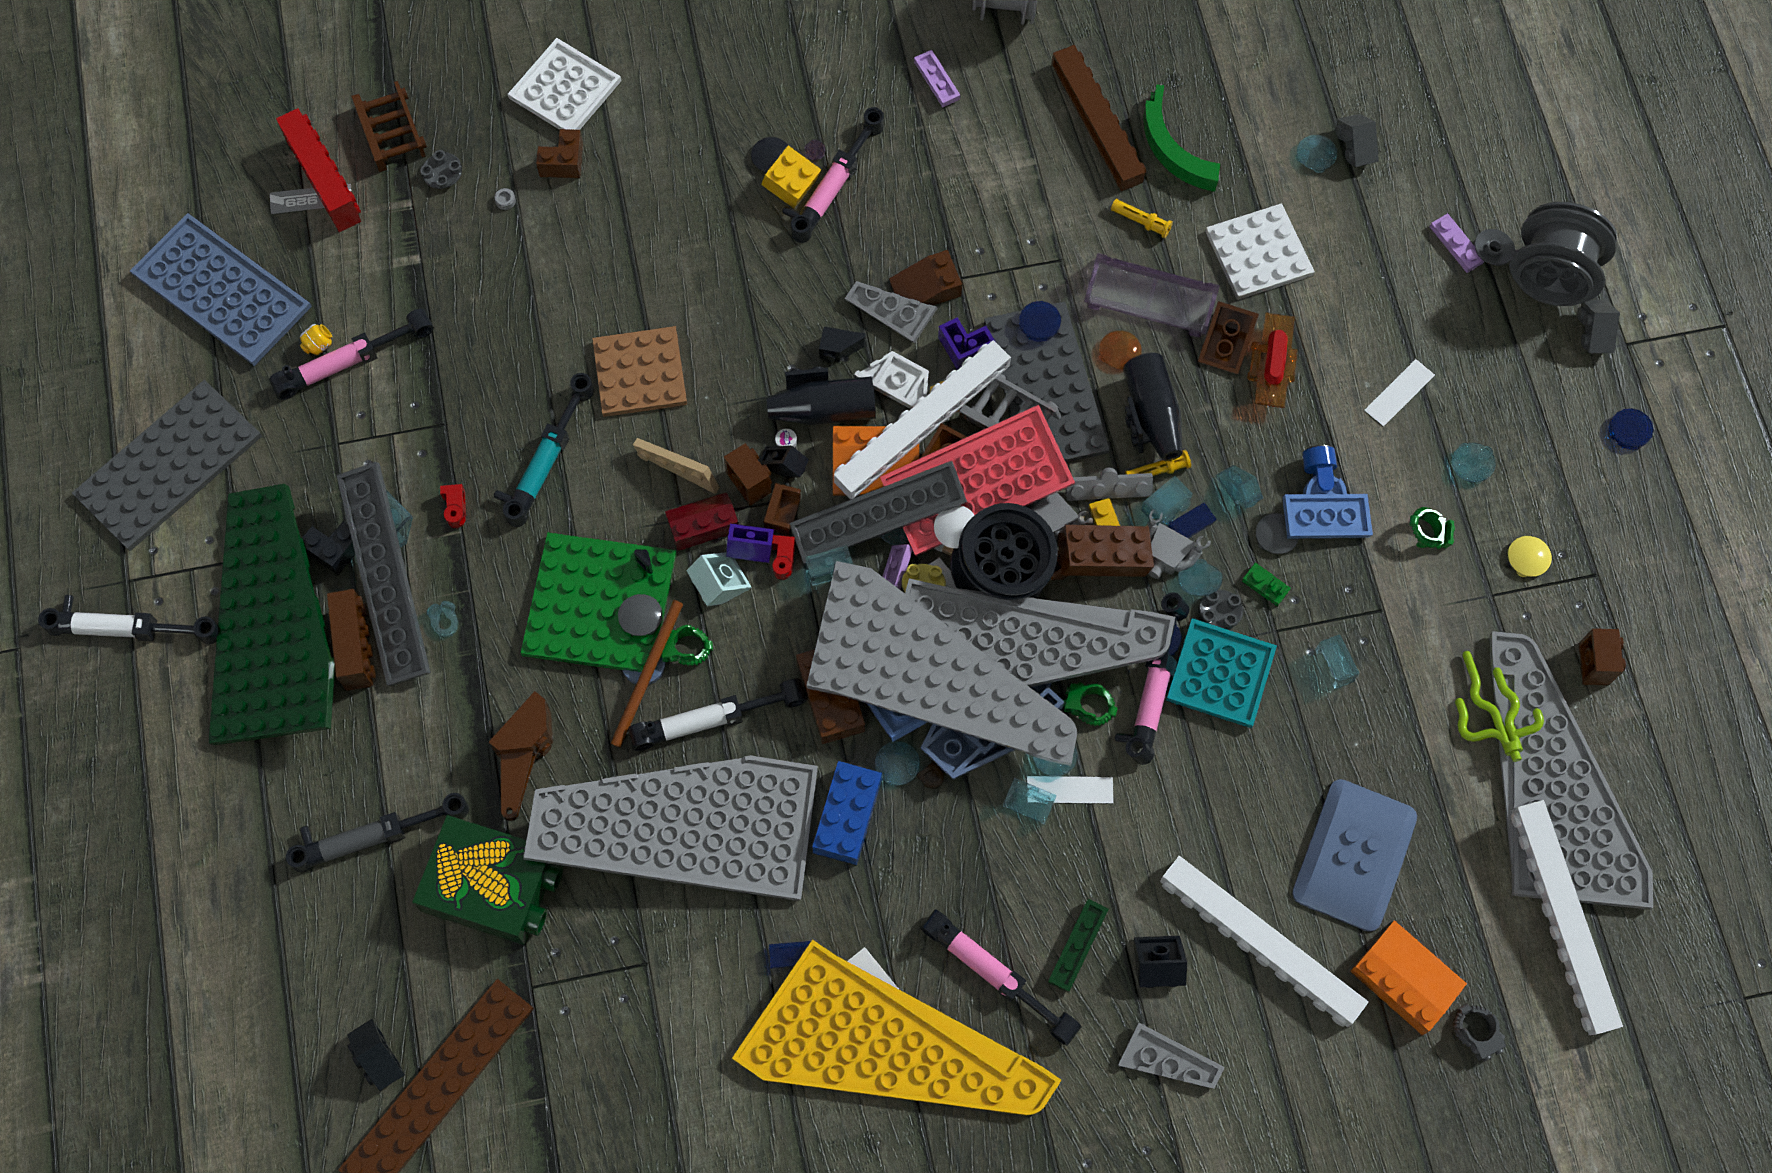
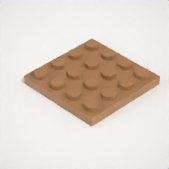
(639, 371)

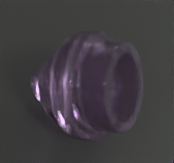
(814, 149)

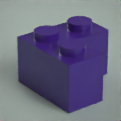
(960, 344)

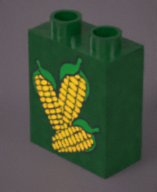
(484, 882)

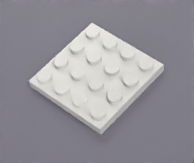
(564, 86)
(1259, 251)

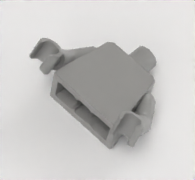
(1058, 513)
(1171, 550)

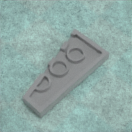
(899, 313)
(1162, 1056)

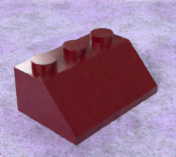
(701, 521)

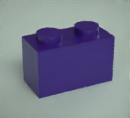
(749, 543)

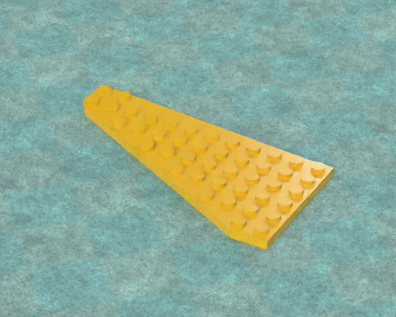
(863, 1036)

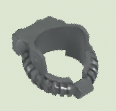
(1483, 1049)

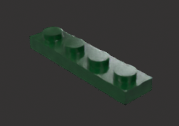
(1078, 945)

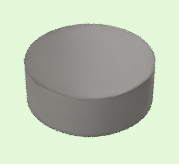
(505, 199)

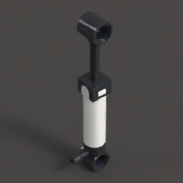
(139, 626)
(728, 711)

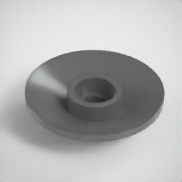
(1494, 240)

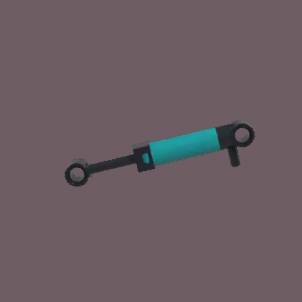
(553, 441)

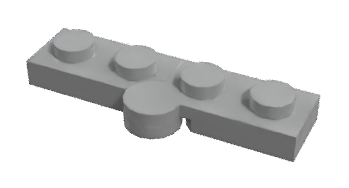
(1110, 486)

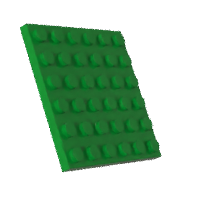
(580, 598)

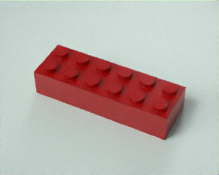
(320, 169)

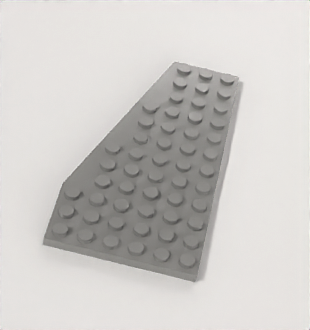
(695, 824)

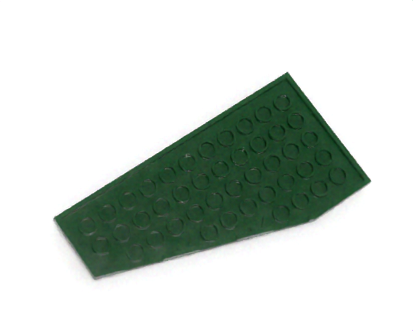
(271, 638)

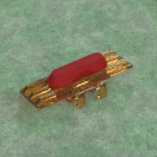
(1280, 360)

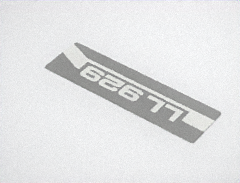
(295, 200)

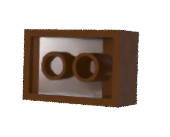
(929, 280)
(1228, 337)

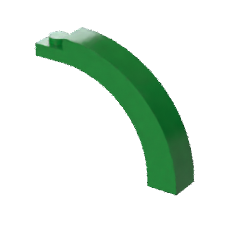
(1173, 157)

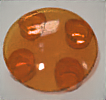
(1119, 348)

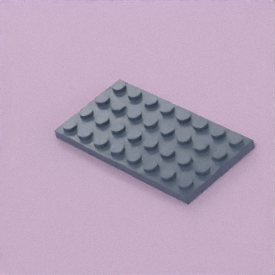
(220, 289)

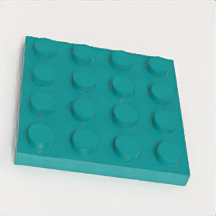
(1221, 673)

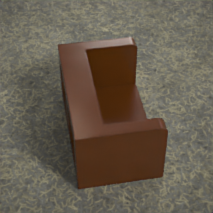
(782, 509)

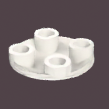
(950, 525)

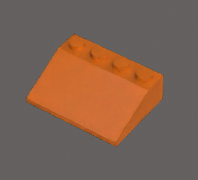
(853, 438)
(1409, 978)

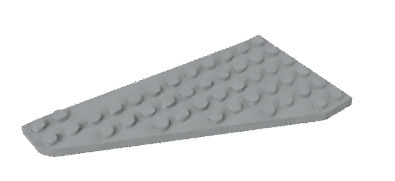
(1047, 638)
(906, 660)
(1563, 772)

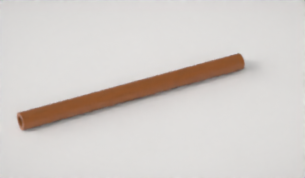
(646, 673)

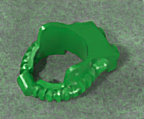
(1442, 529)
(671, 653)
(1080, 690)

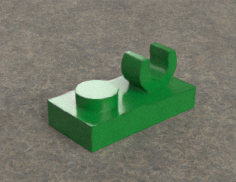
(1266, 584)

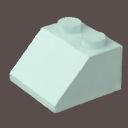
(718, 578)

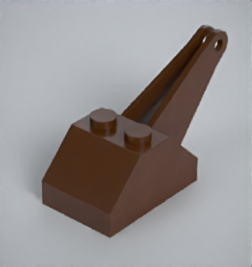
(518, 745)

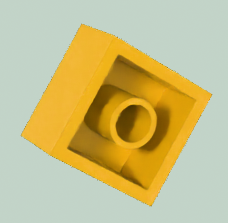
(791, 177)

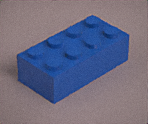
(847, 813)

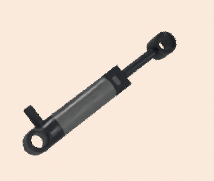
(386, 829)

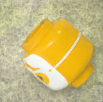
(315, 339)

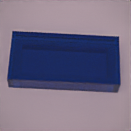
(1193, 521)

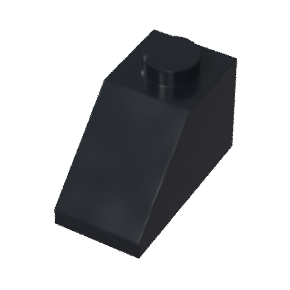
(839, 344)
(784, 461)

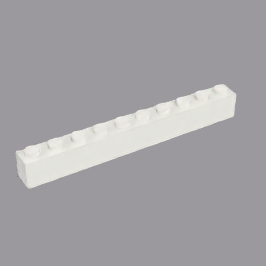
(921, 420)
(1566, 918)
(1264, 942)

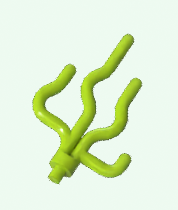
(1507, 733)

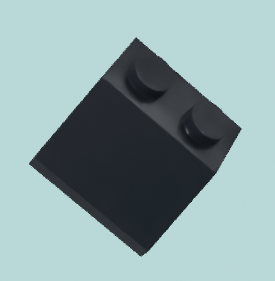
(1160, 961)

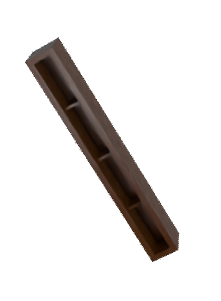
(1098, 117)

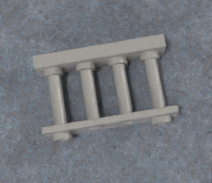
(975, 416)

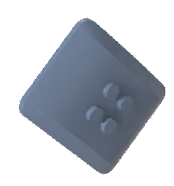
(1355, 855)

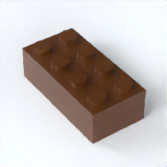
(1105, 550)
(350, 640)
(833, 713)

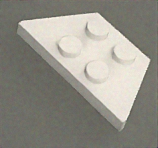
(897, 378)

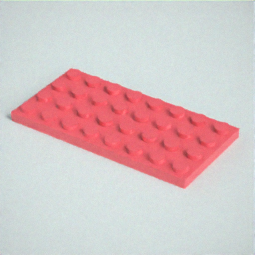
(1001, 464)

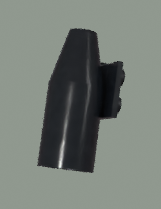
(817, 400)
(1153, 406)

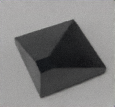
(643, 559)

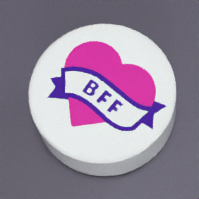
(786, 437)

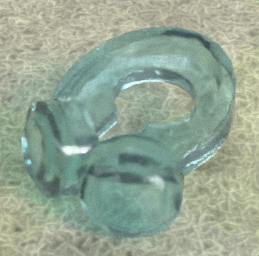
(434, 613)

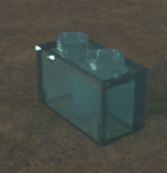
(1169, 500)

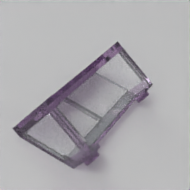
(1151, 294)

